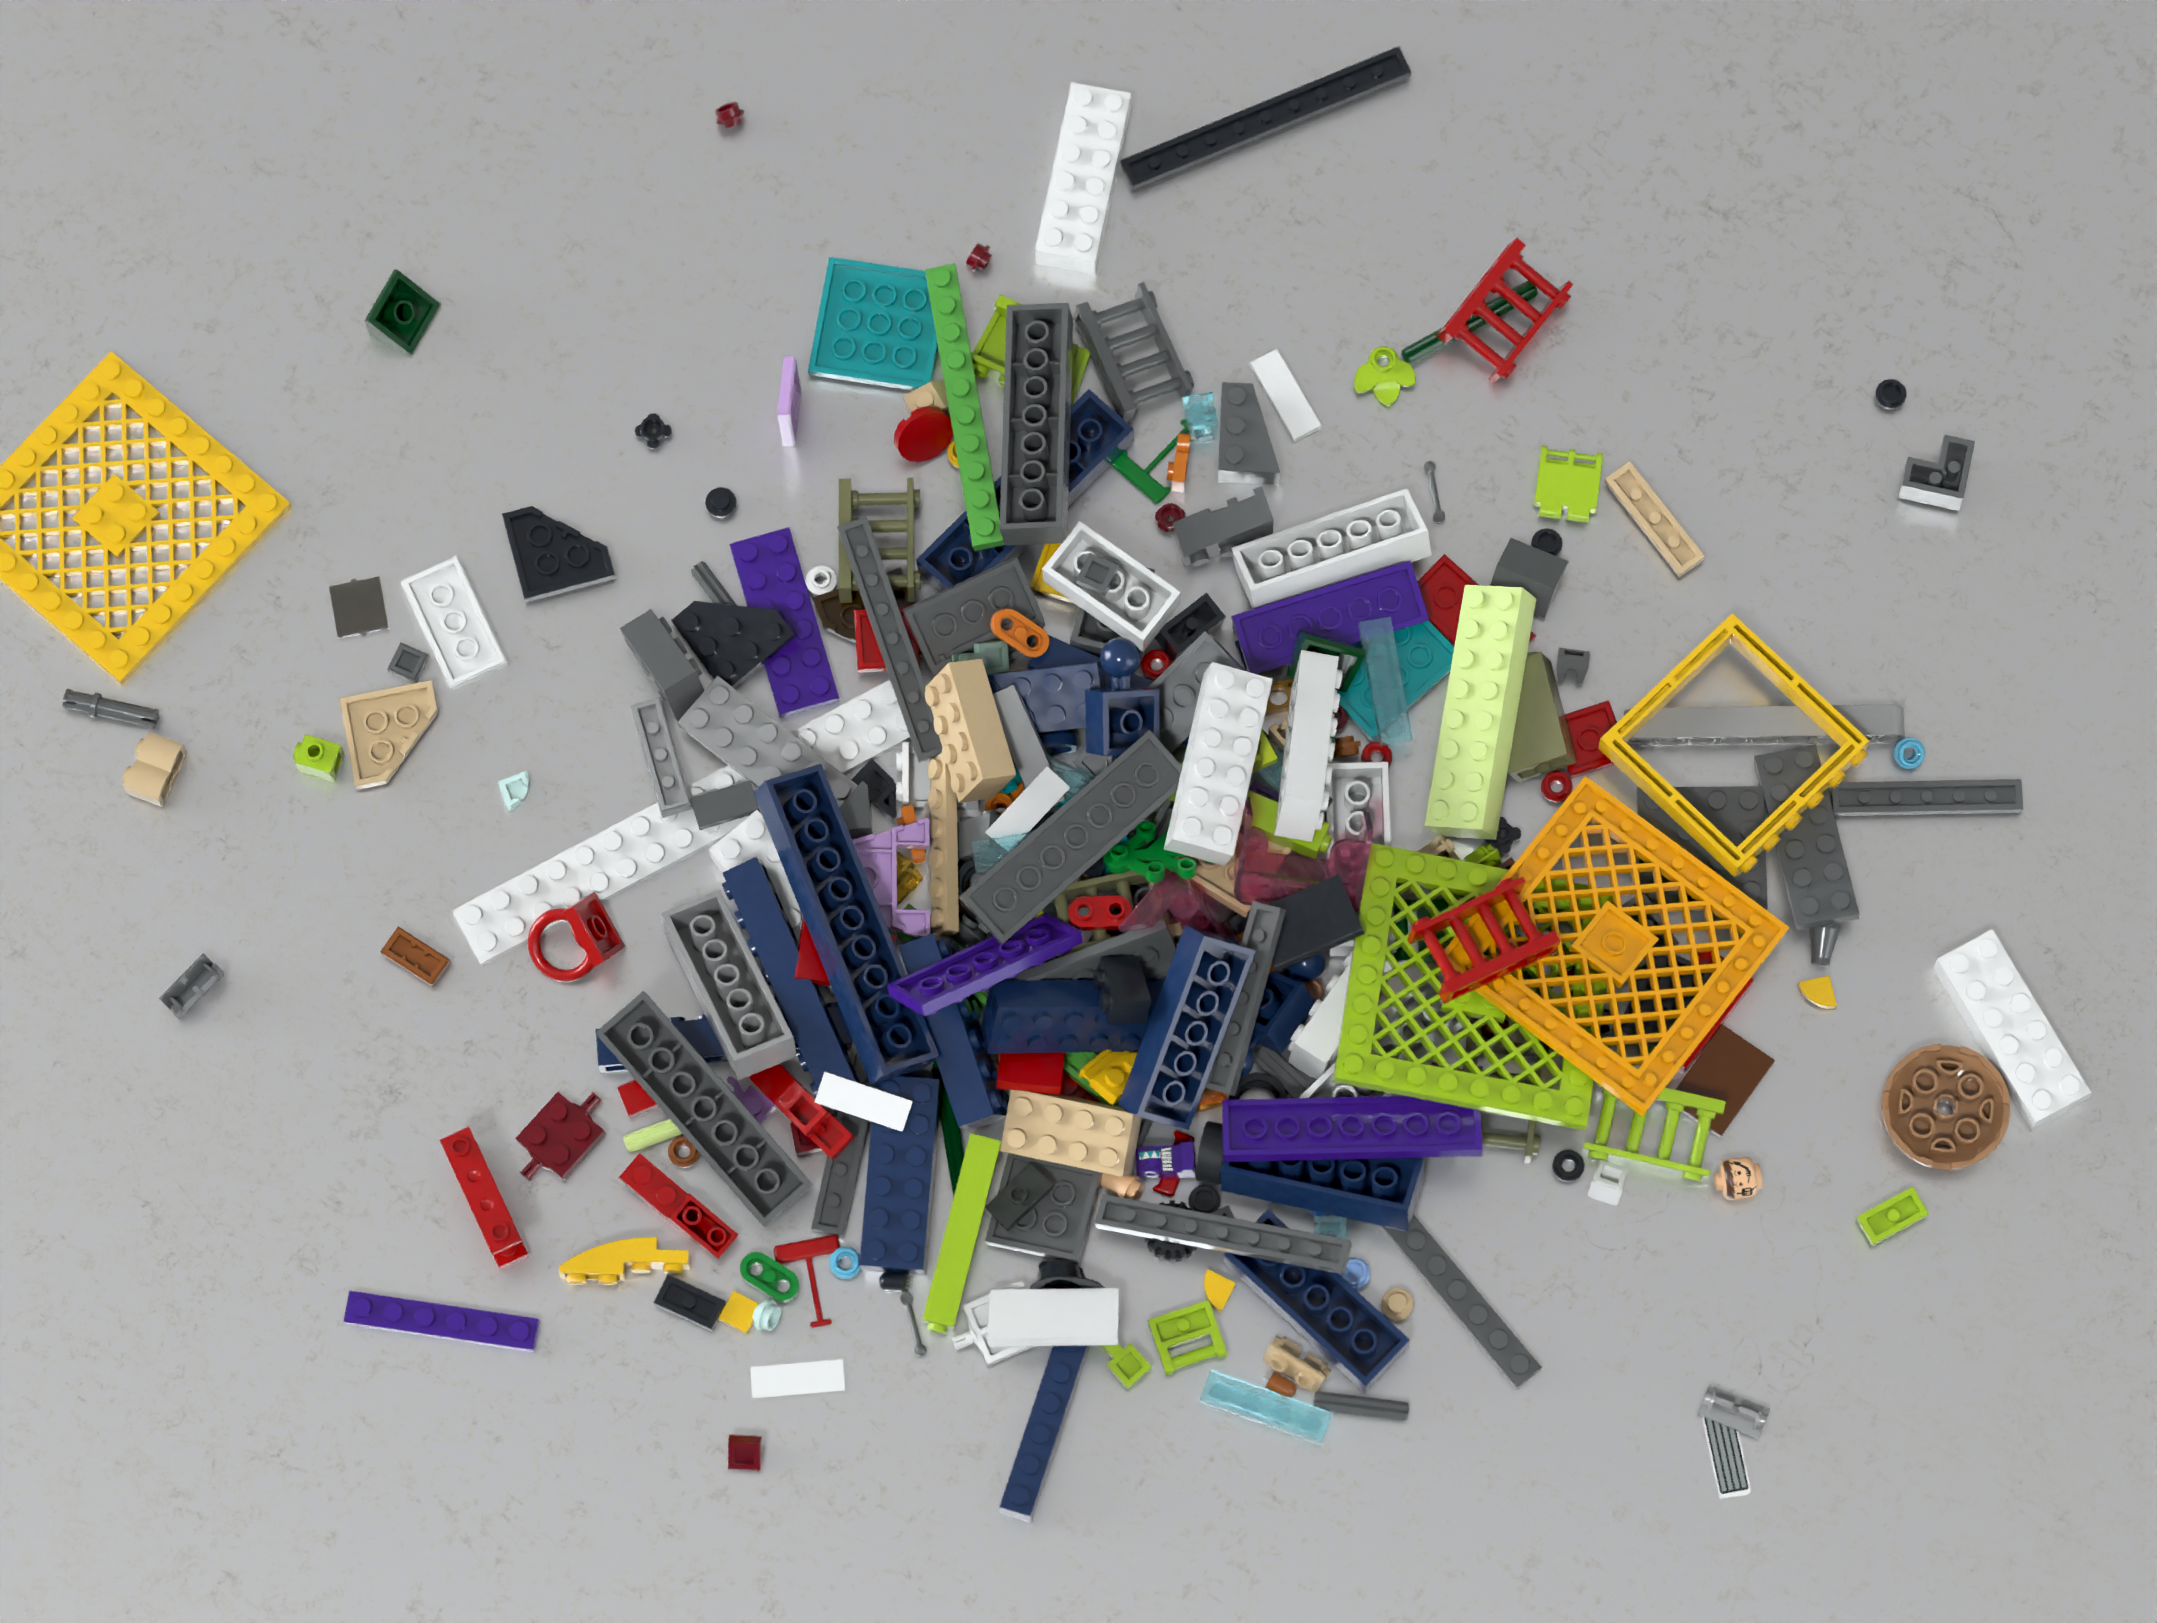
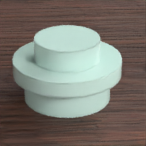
(766, 1315)

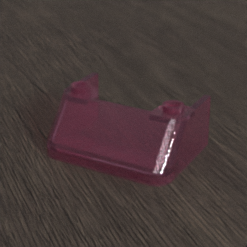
(1272, 876)
(1182, 900)

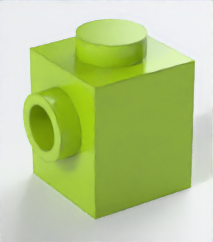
(318, 757)

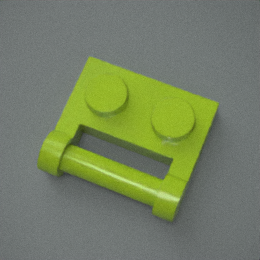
(1183, 1327)

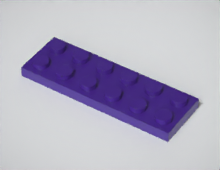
(774, 580)
(1334, 611)
(984, 965)

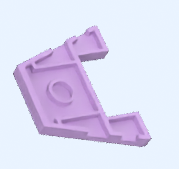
(879, 862)

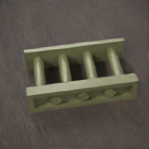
(851, 499)
(1105, 883)
(1529, 1143)

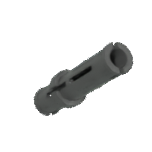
(100, 706)

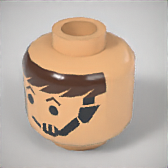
(1738, 1178)

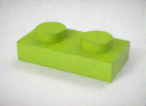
(1892, 1216)

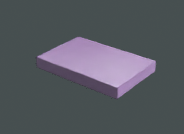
(789, 401)

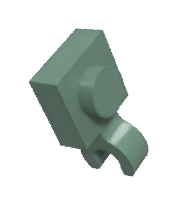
(992, 653)

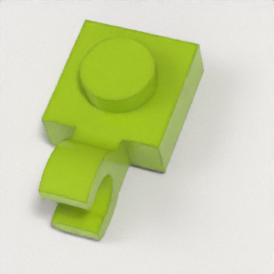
(1126, 1364)

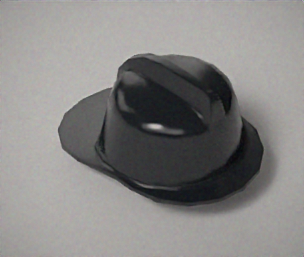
(1062, 1275)

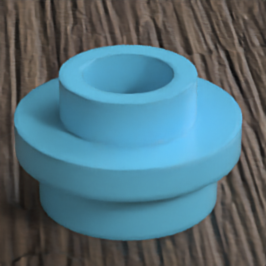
(1917, 756)
(838, 1255)

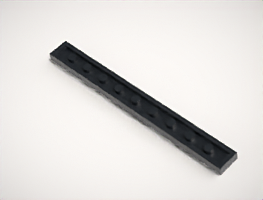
(1265, 118)

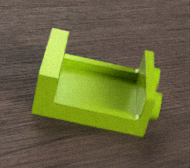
(990, 350)

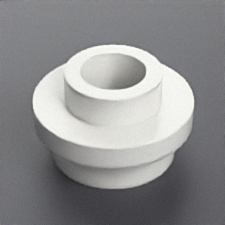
(819, 589)

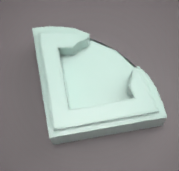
(515, 789)

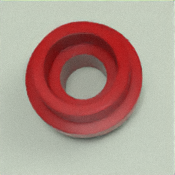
(1155, 656)
(1374, 748)
(1559, 778)

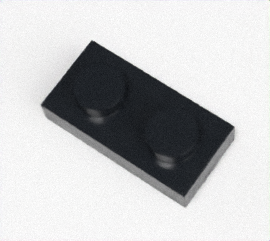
(689, 1302)

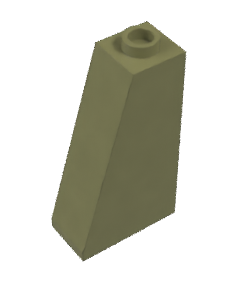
(1541, 730)

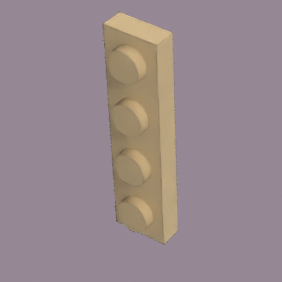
(1654, 519)

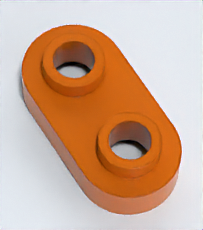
(1019, 631)

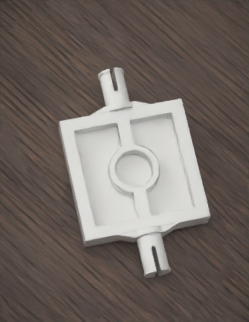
(978, 1317)

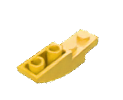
(609, 1261)

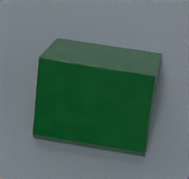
(401, 313)
(1349, 655)

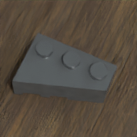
(1244, 439)
(1217, 531)
(664, 661)

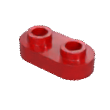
(1099, 915)

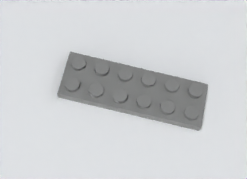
(753, 740)

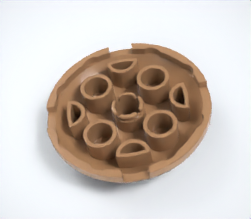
(1951, 1077)

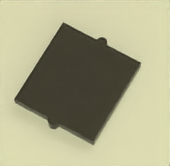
(358, 607)

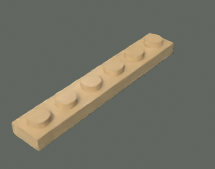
(944, 849)

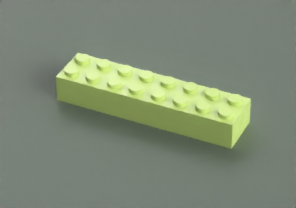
(1480, 712)

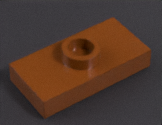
(415, 957)

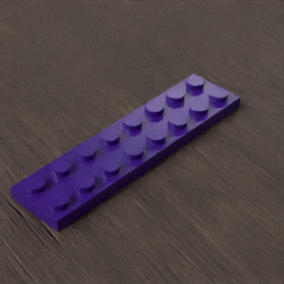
(1347, 1129)

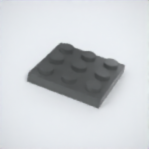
(1059, 1221)

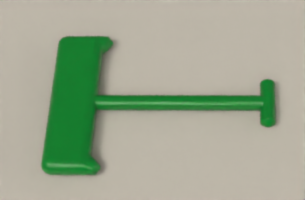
(1140, 477)

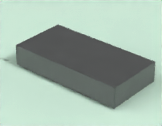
(724, 805)

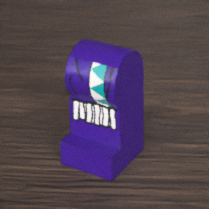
(1166, 1161)

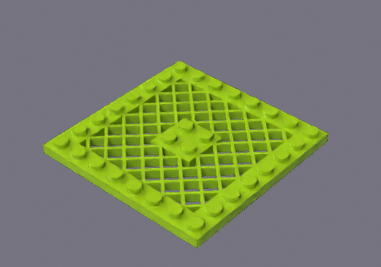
(1444, 1084)

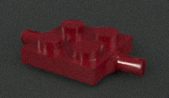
(560, 1136)

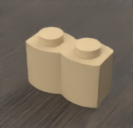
(154, 768)

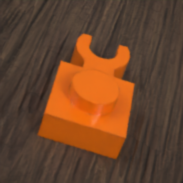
(1178, 469)
(909, 817)

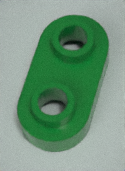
(770, 1278)

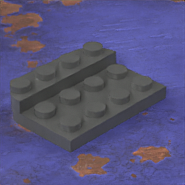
(962, 614)

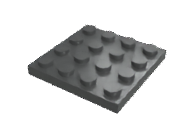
(1734, 812)

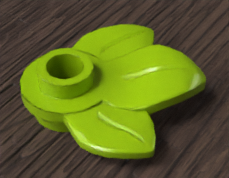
(1384, 380)

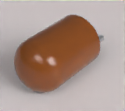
(1281, 1385)

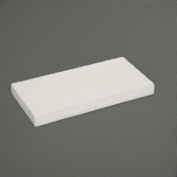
(454, 623)
(1053, 1317)

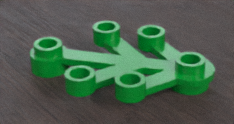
(1128, 857)

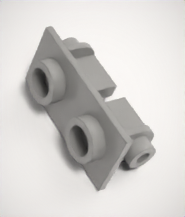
(1734, 1411)

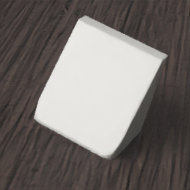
(1608, 1183)

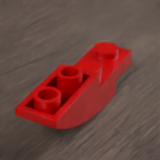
(802, 1110)
(678, 1207)

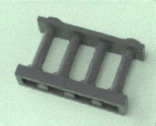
(1114, 374)

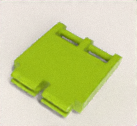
(1567, 484)

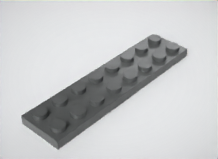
(1074, 838)

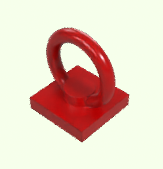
(591, 930)

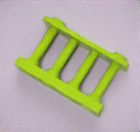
(1675, 1103)

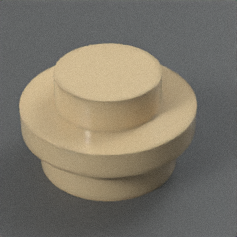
(1397, 1304)

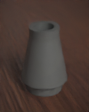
(1822, 943)

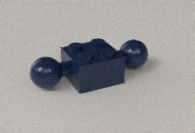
(1120, 713)
(1283, 1007)

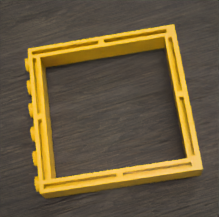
(1809, 794)

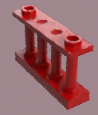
(1476, 305)
(1483, 970)
(484, 1198)

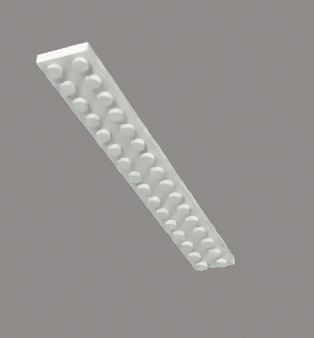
(651, 844)

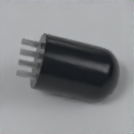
(895, 1281)

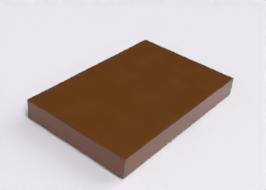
(1728, 1072)

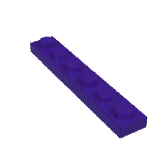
(441, 1321)

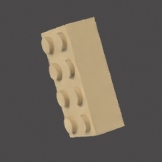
(970, 730)
(1071, 1132)

